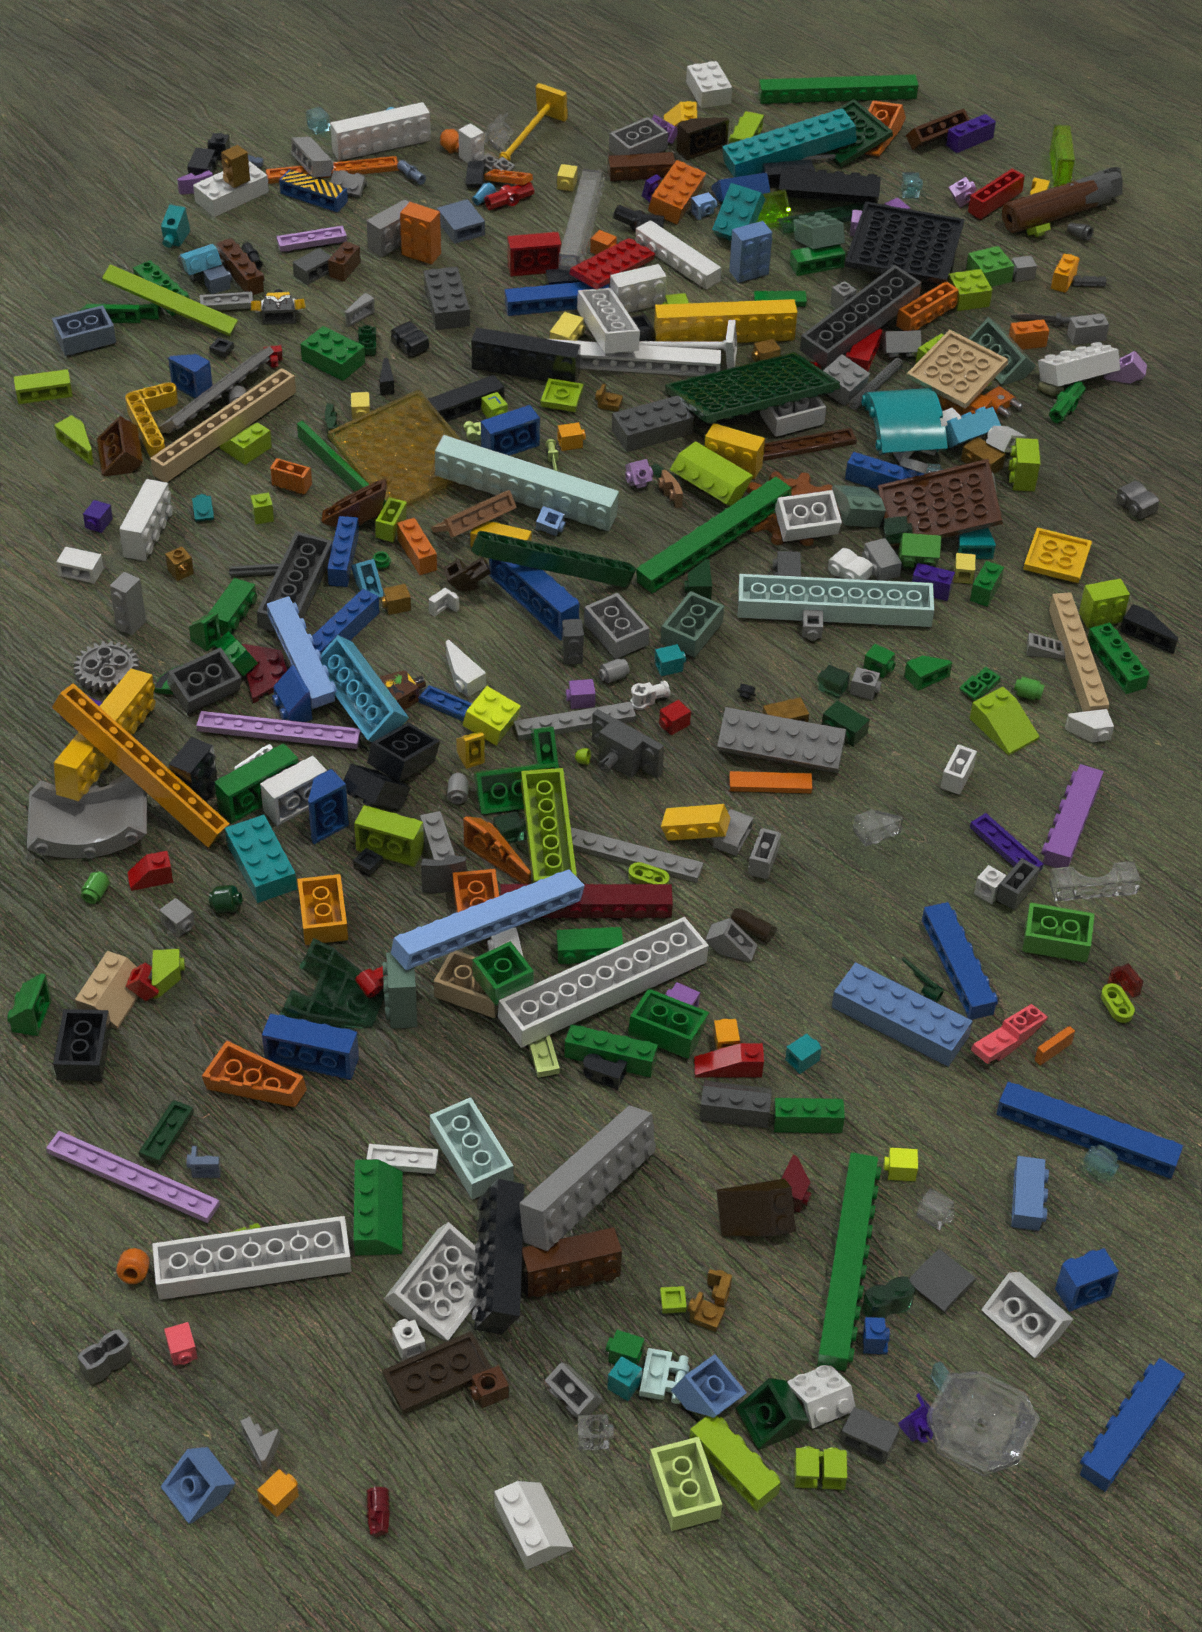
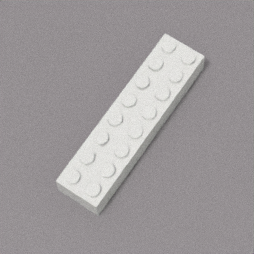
(251, 1257)

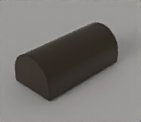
(753, 924)

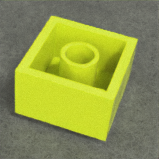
(491, 715)

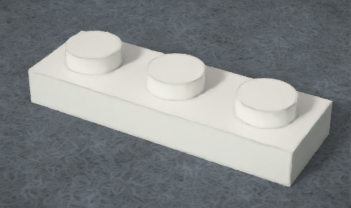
(405, 1158)

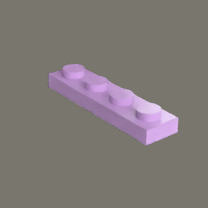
(311, 238)

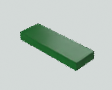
(799, 296)

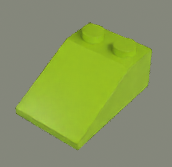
(1003, 721)

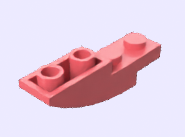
(1010, 1035)

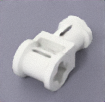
(648, 694)

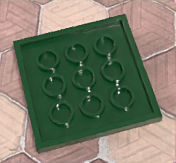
(869, 134)

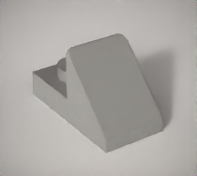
(261, 1445)

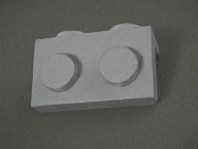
(352, 182)

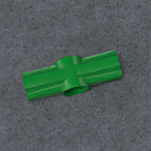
(1067, 402)

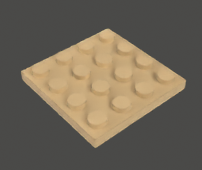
(957, 368)

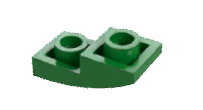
(980, 684)

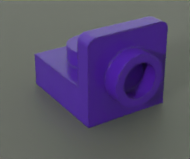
(650, 187)

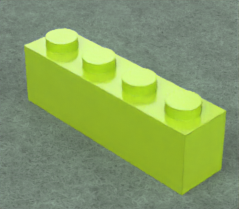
(736, 1462)

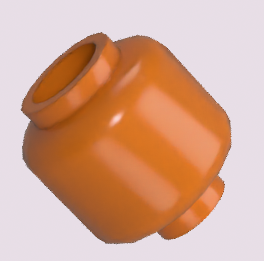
(450, 140)
(133, 1266)

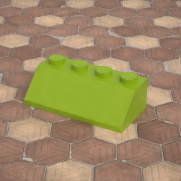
(712, 473)

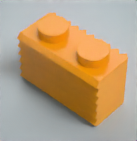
(1065, 272)

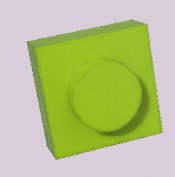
(1038, 230)
(673, 1299)

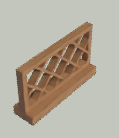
(477, 514)

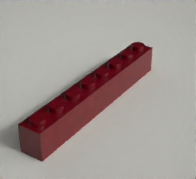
(615, 901)

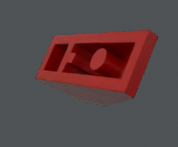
(865, 350)
(732, 1061)

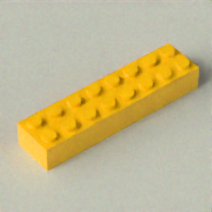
(709, 321)
(81, 761)

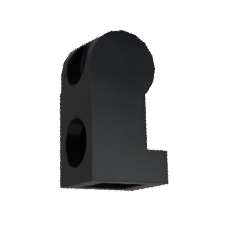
(604, 1071)

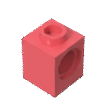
(181, 1344)

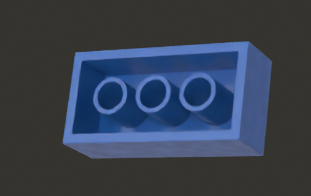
(310, 1046)

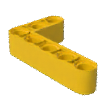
(148, 400)

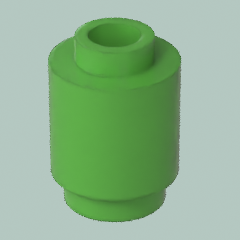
(1029, 688)
(95, 887)

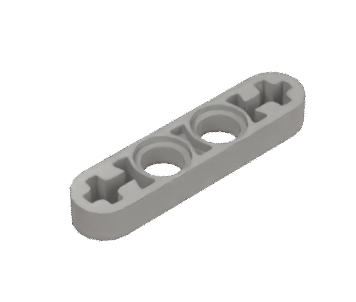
(913, 464)

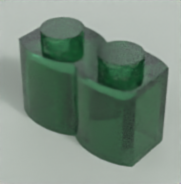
(892, 1298)

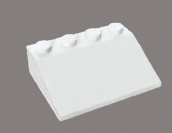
(438, 1283)

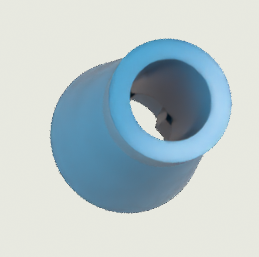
(486, 189)

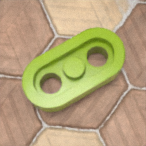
(648, 873)
(1118, 1004)

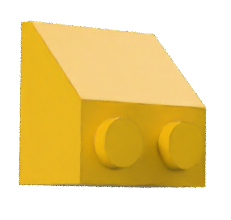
(681, 112)

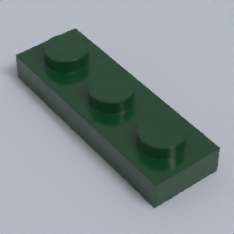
(166, 1132)

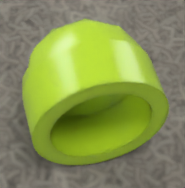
(583, 756)

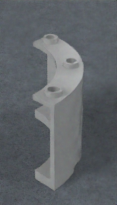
(88, 828)

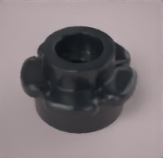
(746, 691)

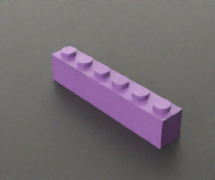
(1073, 816)

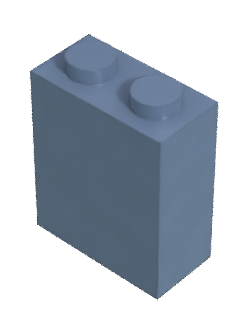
(461, 221)

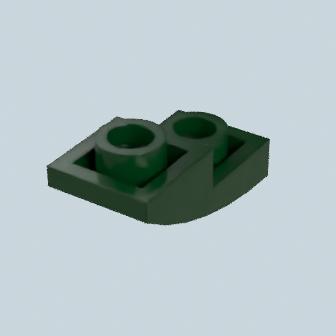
(367, 338)
(330, 418)

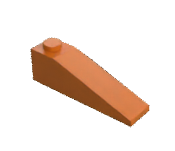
(892, 116)

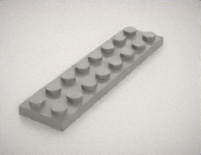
(215, 391)

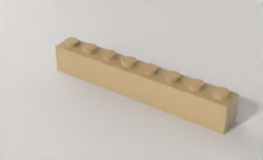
(1078, 653)

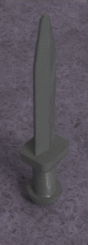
(1048, 319)

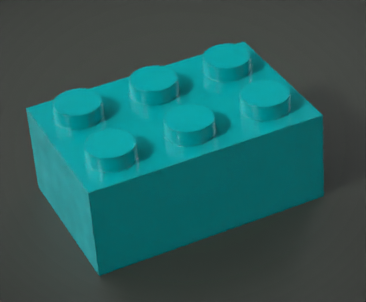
(738, 209)

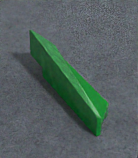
(128, 313)

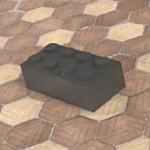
(446, 298)
(652, 423)

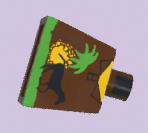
(403, 687)

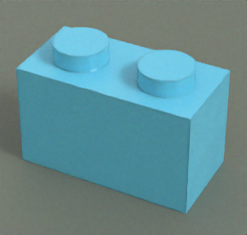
(200, 259)

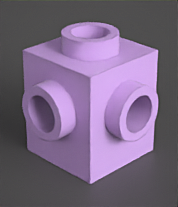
(962, 190)
(638, 473)

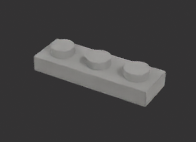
(227, 301)

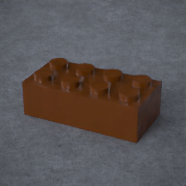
(572, 1262)

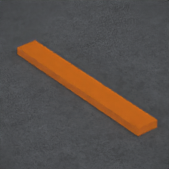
(363, 166)

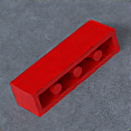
(996, 193)

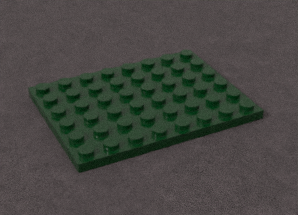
(752, 387)

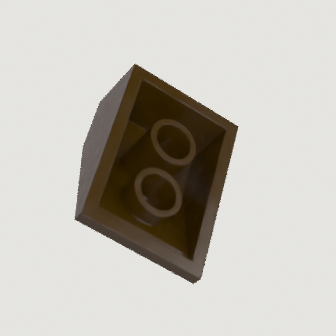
(701, 136)
(756, 1209)

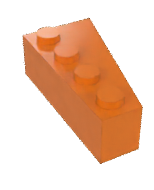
(253, 1077)

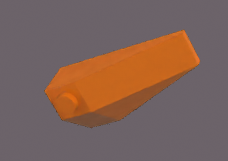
(489, 844)

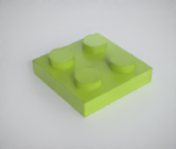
(561, 395)

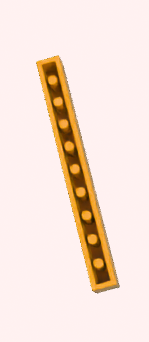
(140, 765)

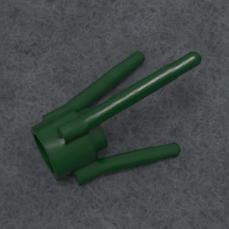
(930, 989)

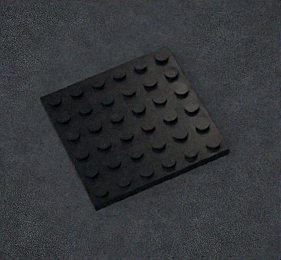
(907, 238)

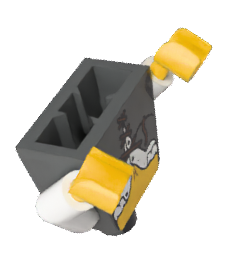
(278, 307)

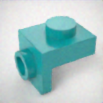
(202, 508)

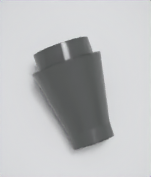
(1082, 231)

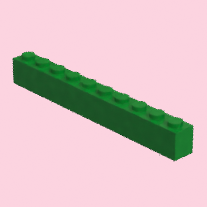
(838, 89)
(711, 535)
(848, 1261)

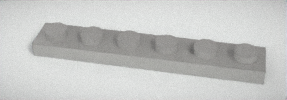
(573, 720)

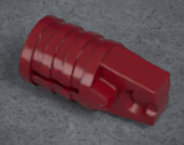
(378, 1510)

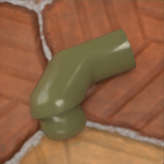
(1050, 390)

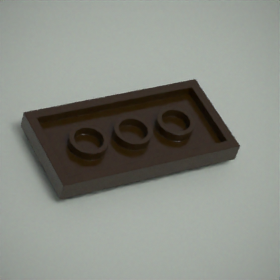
(435, 1372)

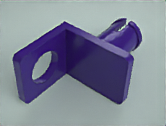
(916, 1423)

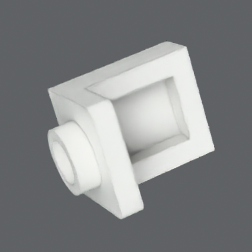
(443, 600)

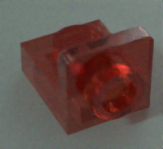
(1128, 977)

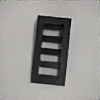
(646, 329)
(386, 379)

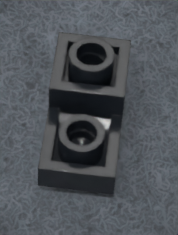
(475, 174)

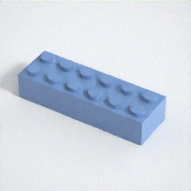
(902, 1014)

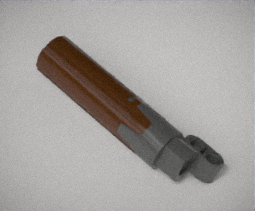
(1062, 200)

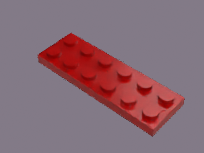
(616, 259)

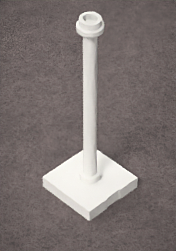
(729, 345)

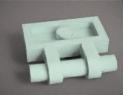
(656, 1372)

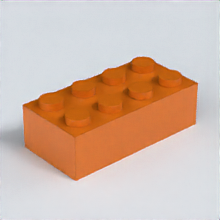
(675, 191)

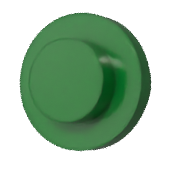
(381, 560)

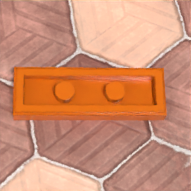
(508, 177)

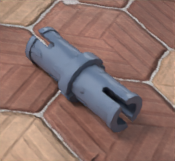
(411, 172)

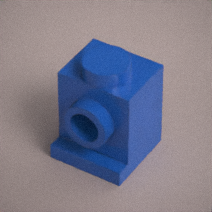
(875, 1336)

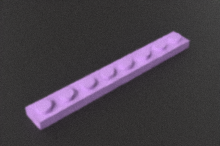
(279, 729)
(133, 1176)

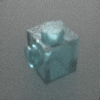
(318, 120)
(911, 184)

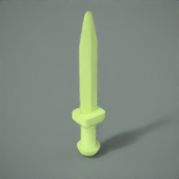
(552, 453)

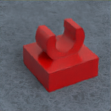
(275, 356)

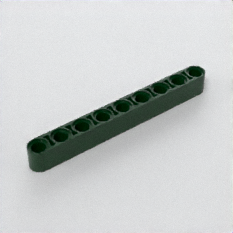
(553, 559)

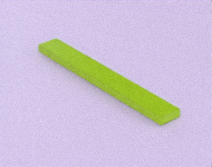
(170, 300)

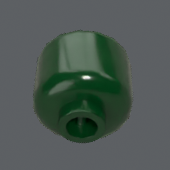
(225, 899)

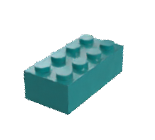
(260, 858)

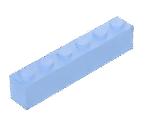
(300, 650)

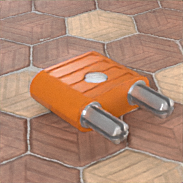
(1002, 400)

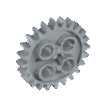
(104, 666)

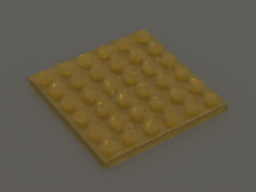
(397, 446)

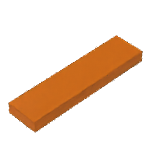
(770, 782)

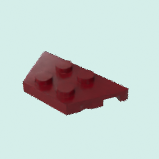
(266, 672)

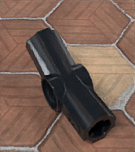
(635, 218)

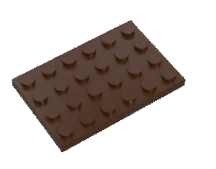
(945, 500)

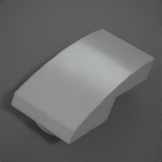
(493, 163)

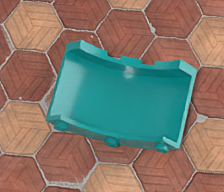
(906, 420)

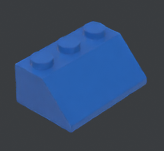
(756, 182)
(327, 806)

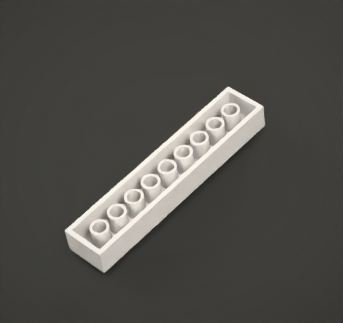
(602, 981)

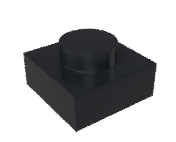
(221, 347)
(368, 861)

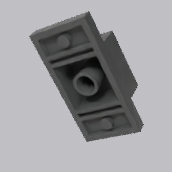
(625, 747)

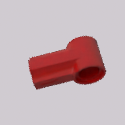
(371, 981)

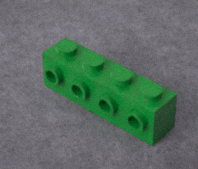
(154, 274)
(1118, 658)
(639, 1054)

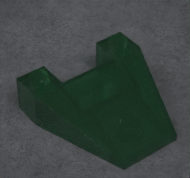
(336, 996)

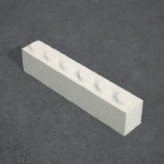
(678, 254)

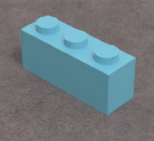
(970, 426)

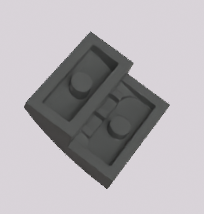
(438, 875)
(942, 1280)

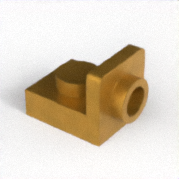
(607, 400)
(722, 1285)
(705, 1313)

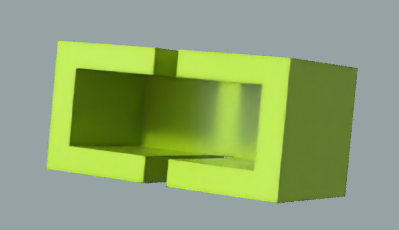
(833, 1468)

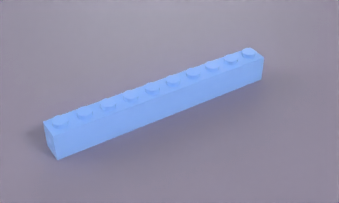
(486, 919)

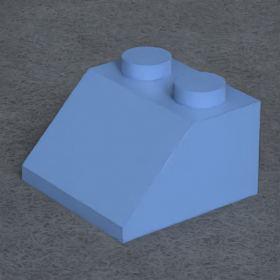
(708, 1388)
(197, 1483)

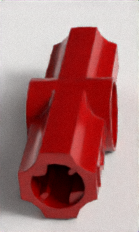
(508, 195)

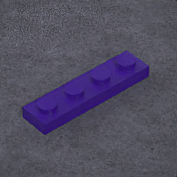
(1002, 841)

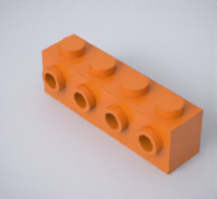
(927, 307)

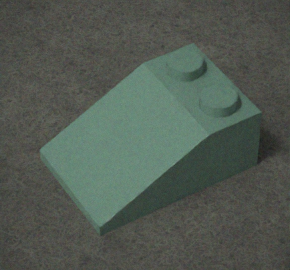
(859, 506)

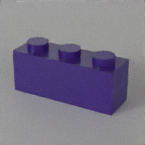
(971, 133)

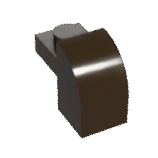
(466, 577)

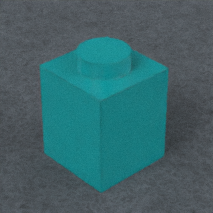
(669, 660)
(803, 1053)
(624, 1378)

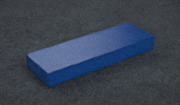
(444, 702)

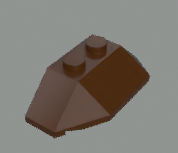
(362, 504)

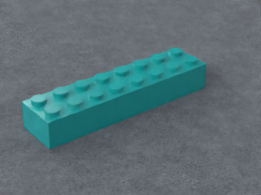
(790, 143)

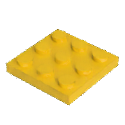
(1057, 555)

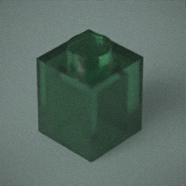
(895, 527)
(833, 681)
(510, 826)

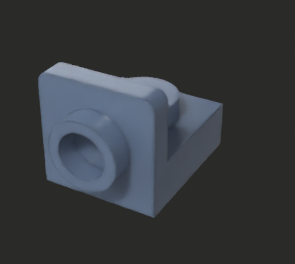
(203, 1166)

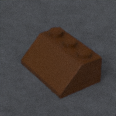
(119, 448)

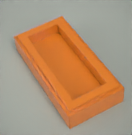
(1054, 1045)

